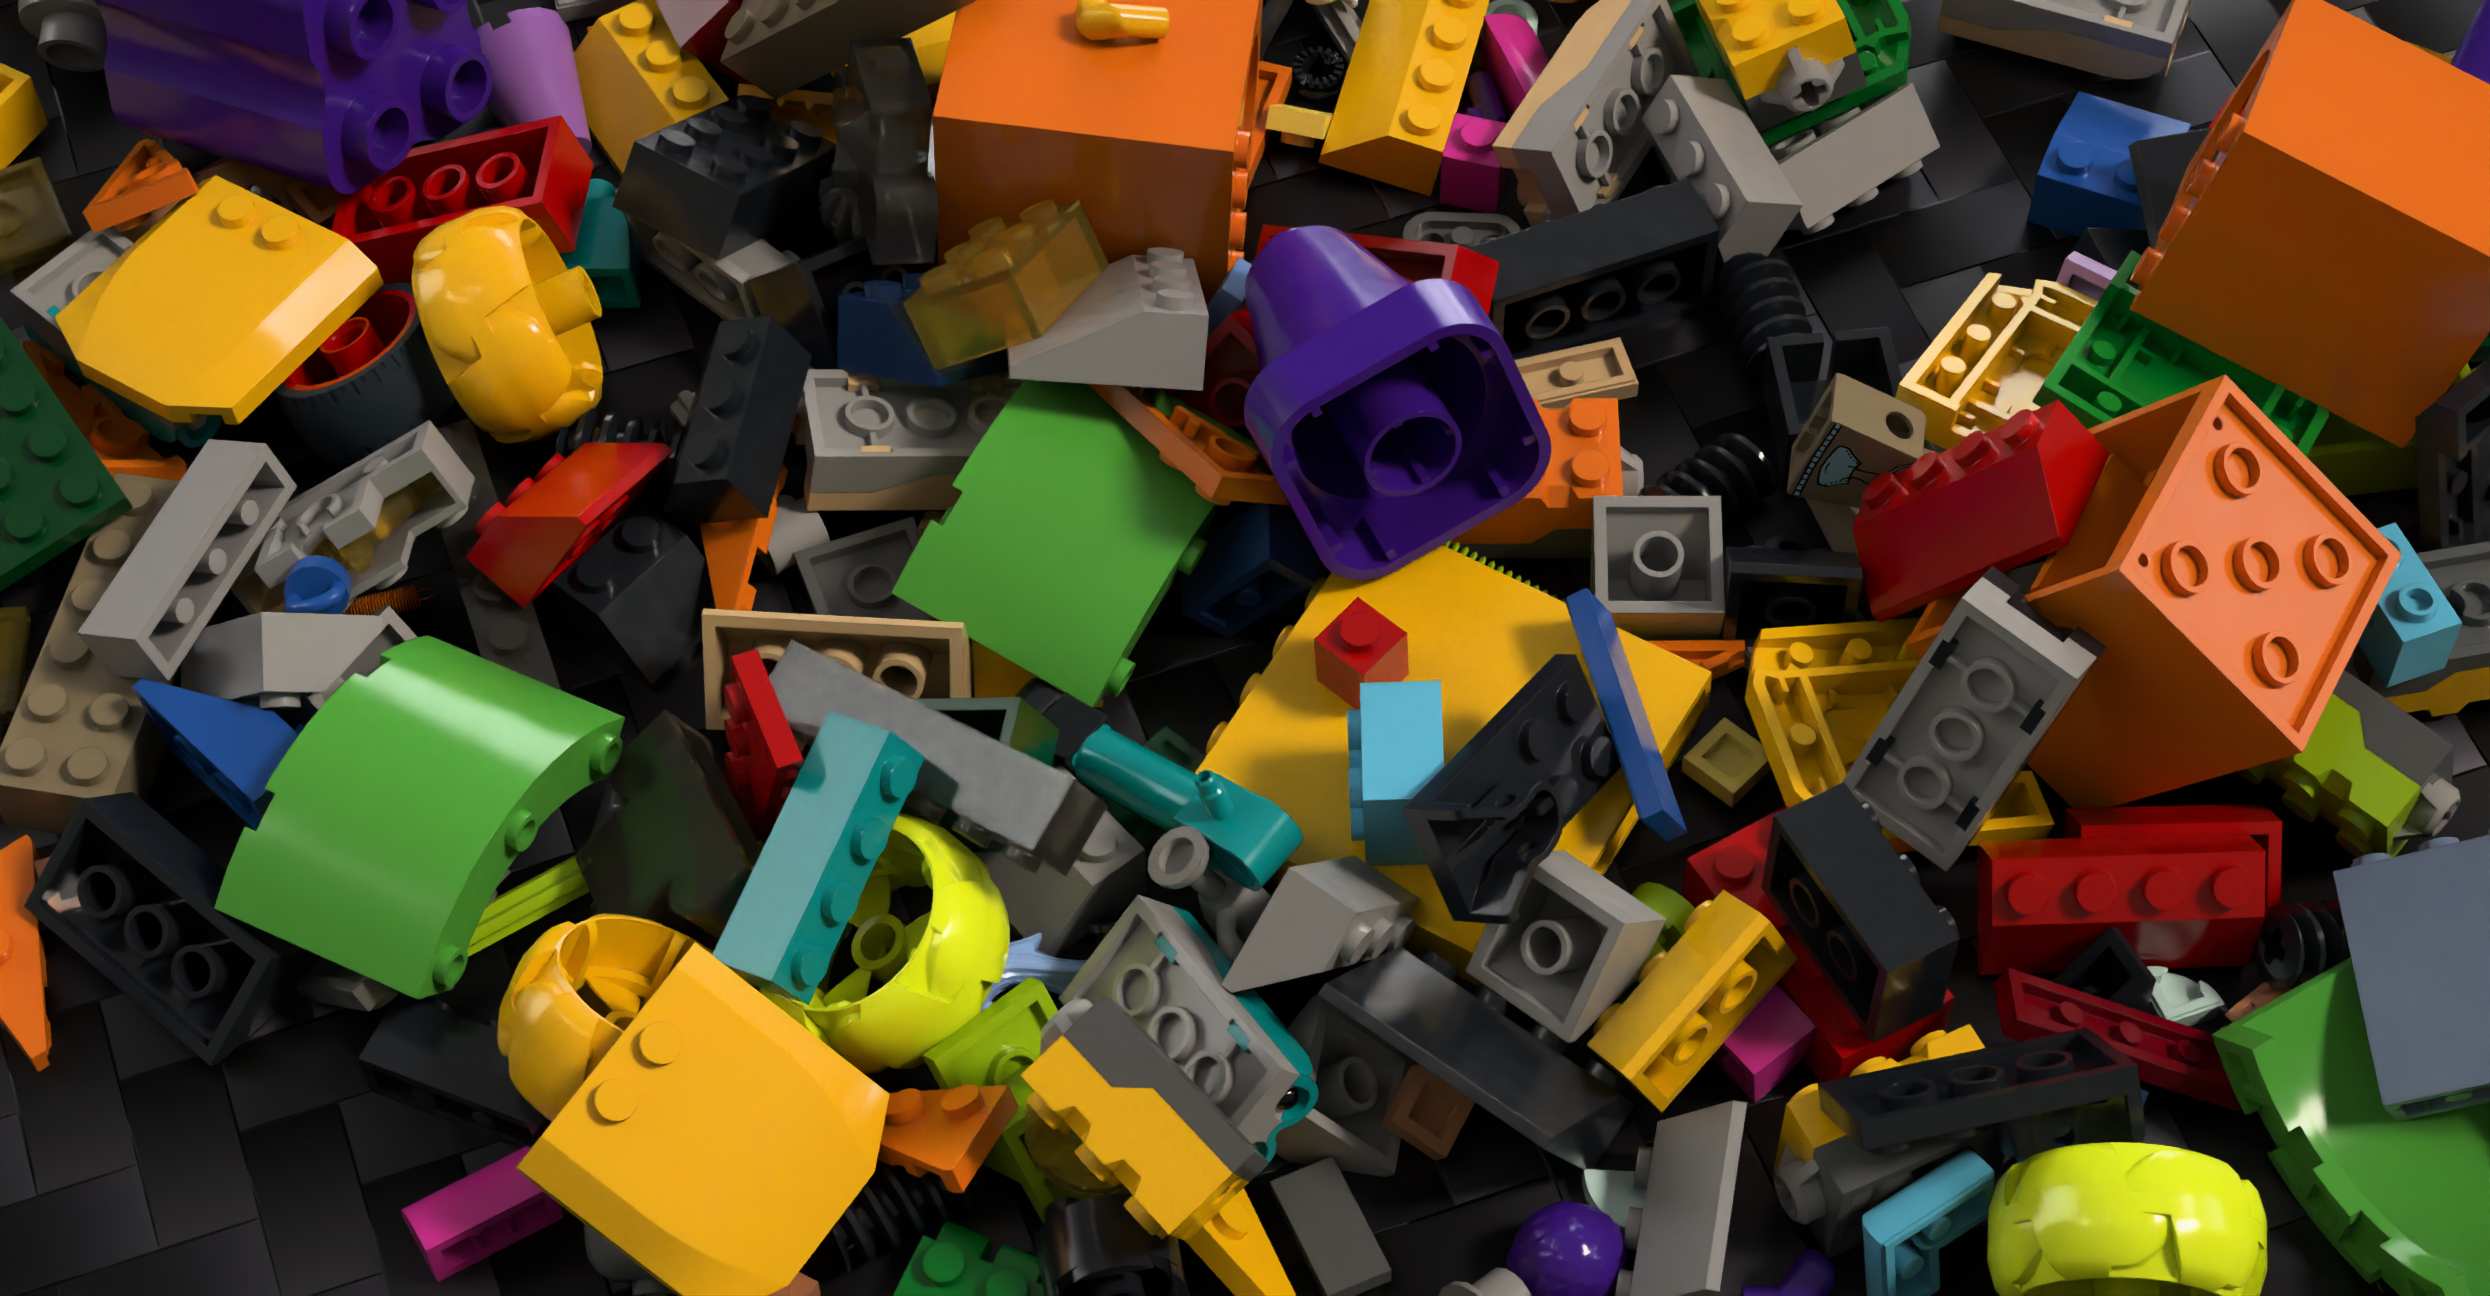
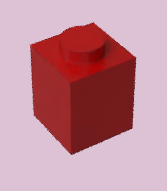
(1360, 649)

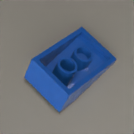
(2089, 167)
(221, 742)

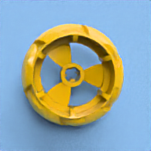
(508, 324)
(577, 998)

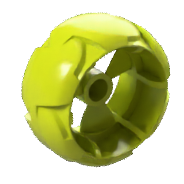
(930, 970)
(2125, 1224)

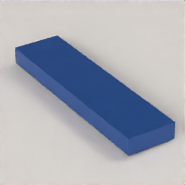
(1625, 715)

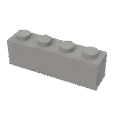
(187, 560)

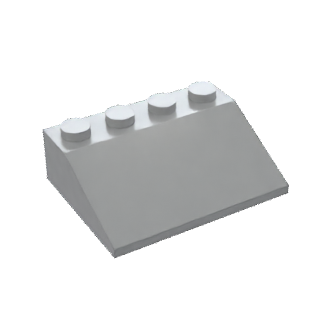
(1129, 328)

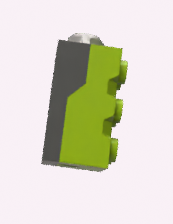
(2368, 773)

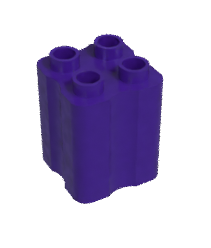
(296, 83)

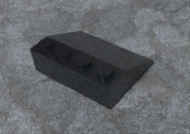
(1484, 1053)

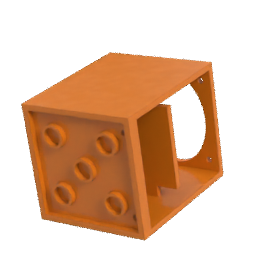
(1129, 126)
(2336, 223)
(2221, 593)

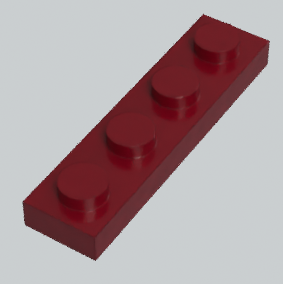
(2163, 1049)

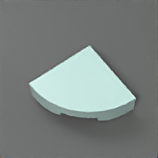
(2182, 998)
(1612, 1193)

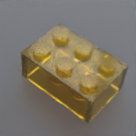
(1006, 283)

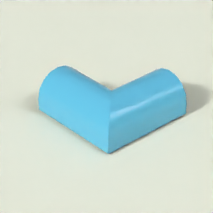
(1913, 1224)

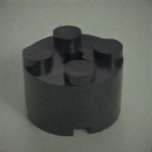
(1104, 1251)

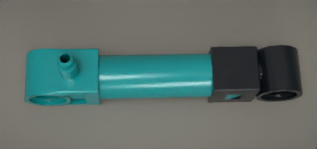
(1243, 830)

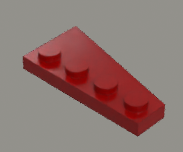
(760, 741)

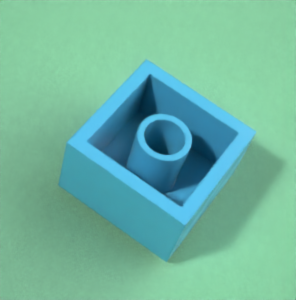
(1392, 756)

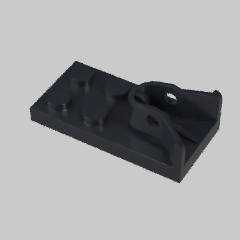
(1513, 793)
(2022, 1088)

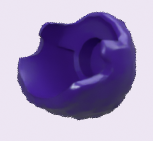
(1568, 1251)

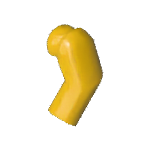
(1107, 21)

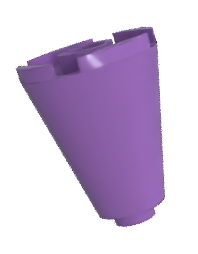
(534, 71)

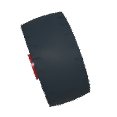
(367, 381)

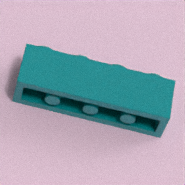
(818, 857)

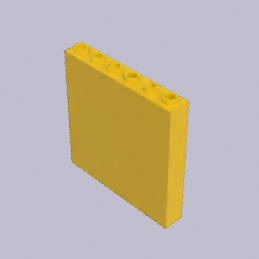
(1484, 644)

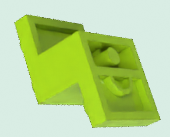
(994, 1052)

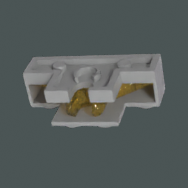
(362, 518)

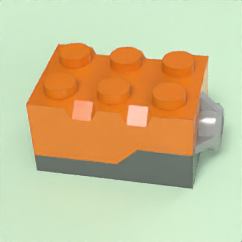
(1558, 511)

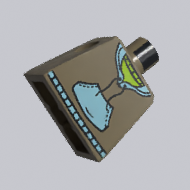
(1852, 441)

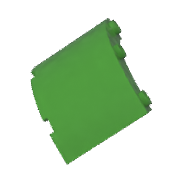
(1062, 537)
(411, 810)
(2386, 1193)

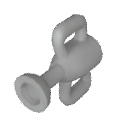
(1228, 907)

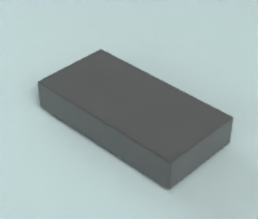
(1330, 1230)

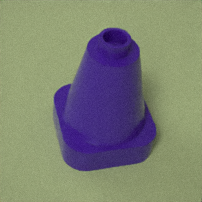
(1382, 403)

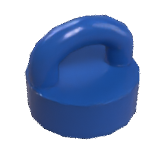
(317, 586)

